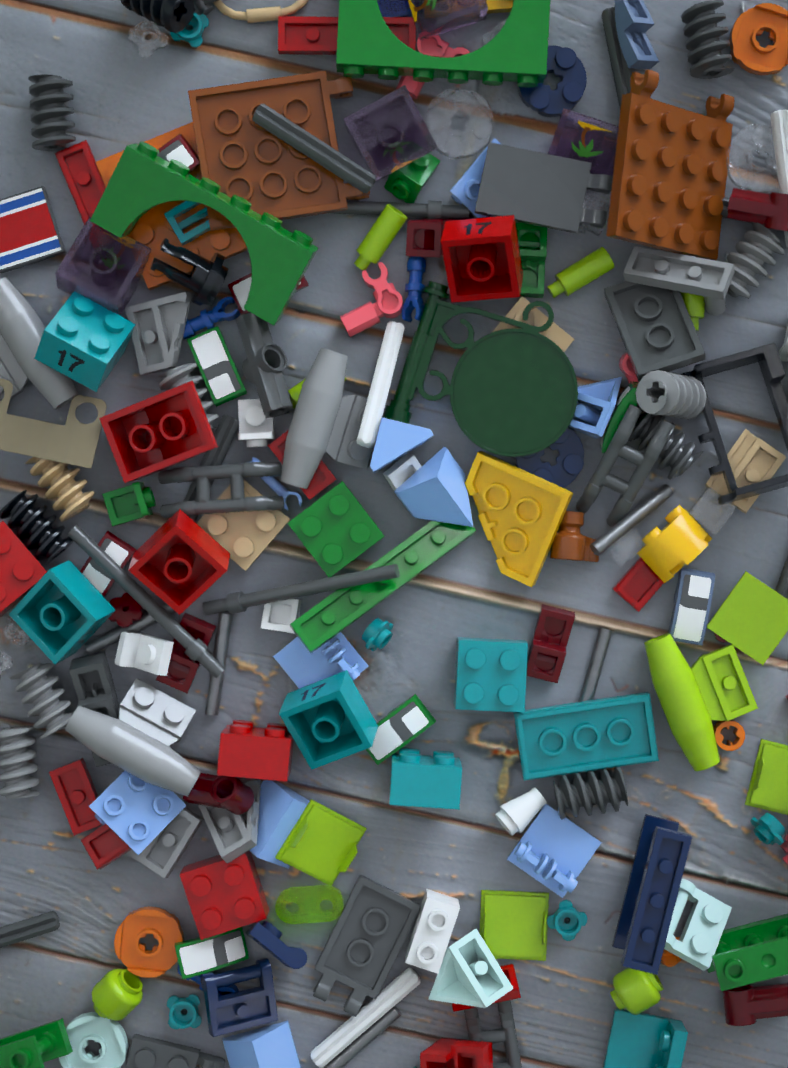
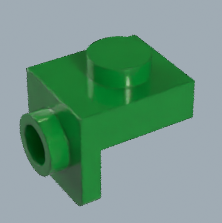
(410, 180)
(129, 503)

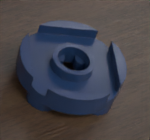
(569, 91)
(567, 465)

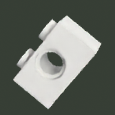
(432, 931)

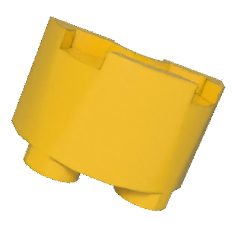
(674, 545)

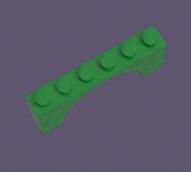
(513, 55)
(275, 253)

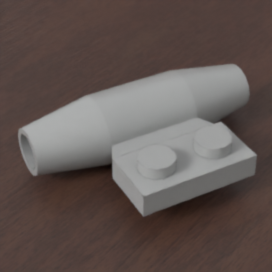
(19, 341)
(324, 422)
(141, 737)

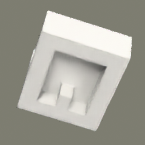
(253, 424)
(144, 652)

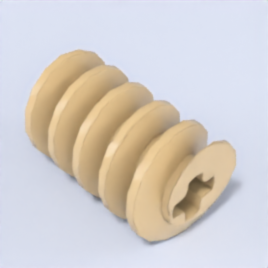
(62, 486)

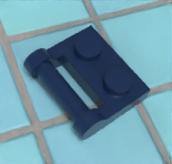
(269, 938)
(242, 1008)

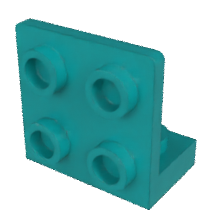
(645, 1041)

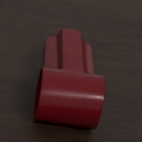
(759, 208)
(221, 792)
(750, 1003)

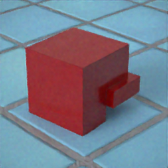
(457, 1054)

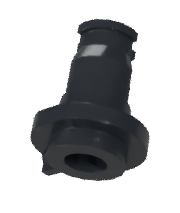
(205, 277)

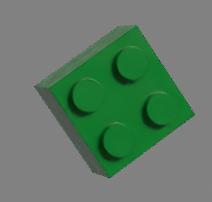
(336, 529)

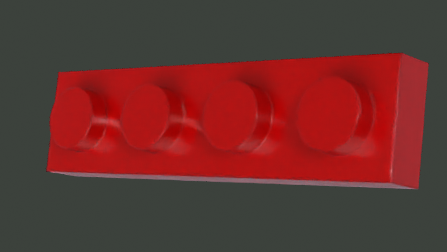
(319, 34)

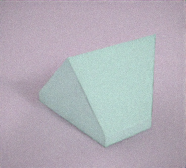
(470, 974)

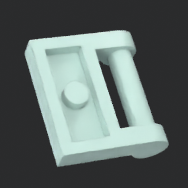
(701, 929)

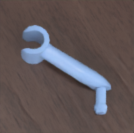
(278, 488)

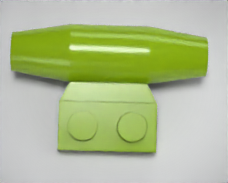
(697, 695)

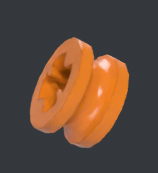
(738, 731)

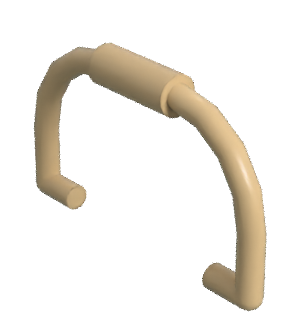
(260, 14)

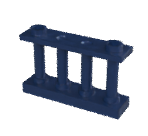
(651, 893)

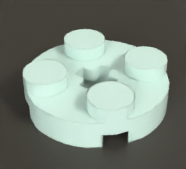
(102, 1030)

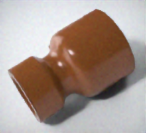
(570, 543)

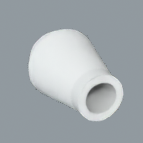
(520, 811)

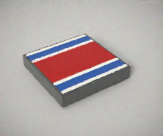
(27, 230)

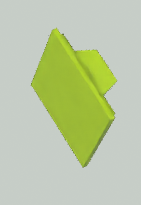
(752, 618)
(770, 778)
(321, 843)
(515, 924)

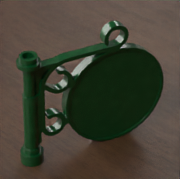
(508, 389)

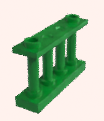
(751, 953)
(35, 1046)

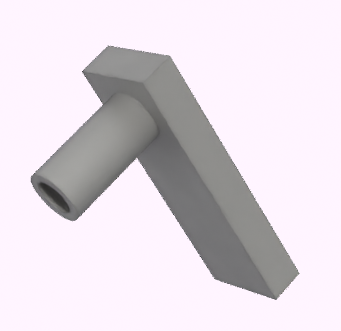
(681, 274)

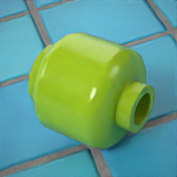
(636, 990)
(117, 994)

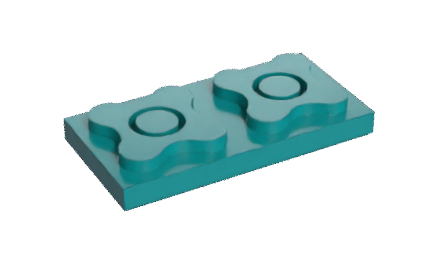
(586, 736)

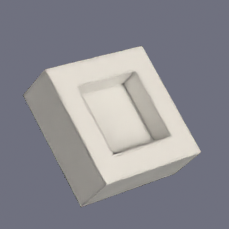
(401, 470)
(280, 615)

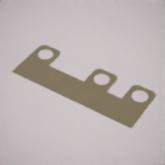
(66, 444)

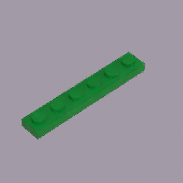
(351, 603)

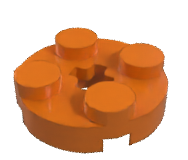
(746, 49)
(134, 954)

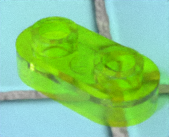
(309, 900)

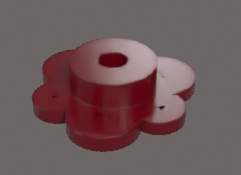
(126, 610)

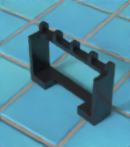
(773, 373)

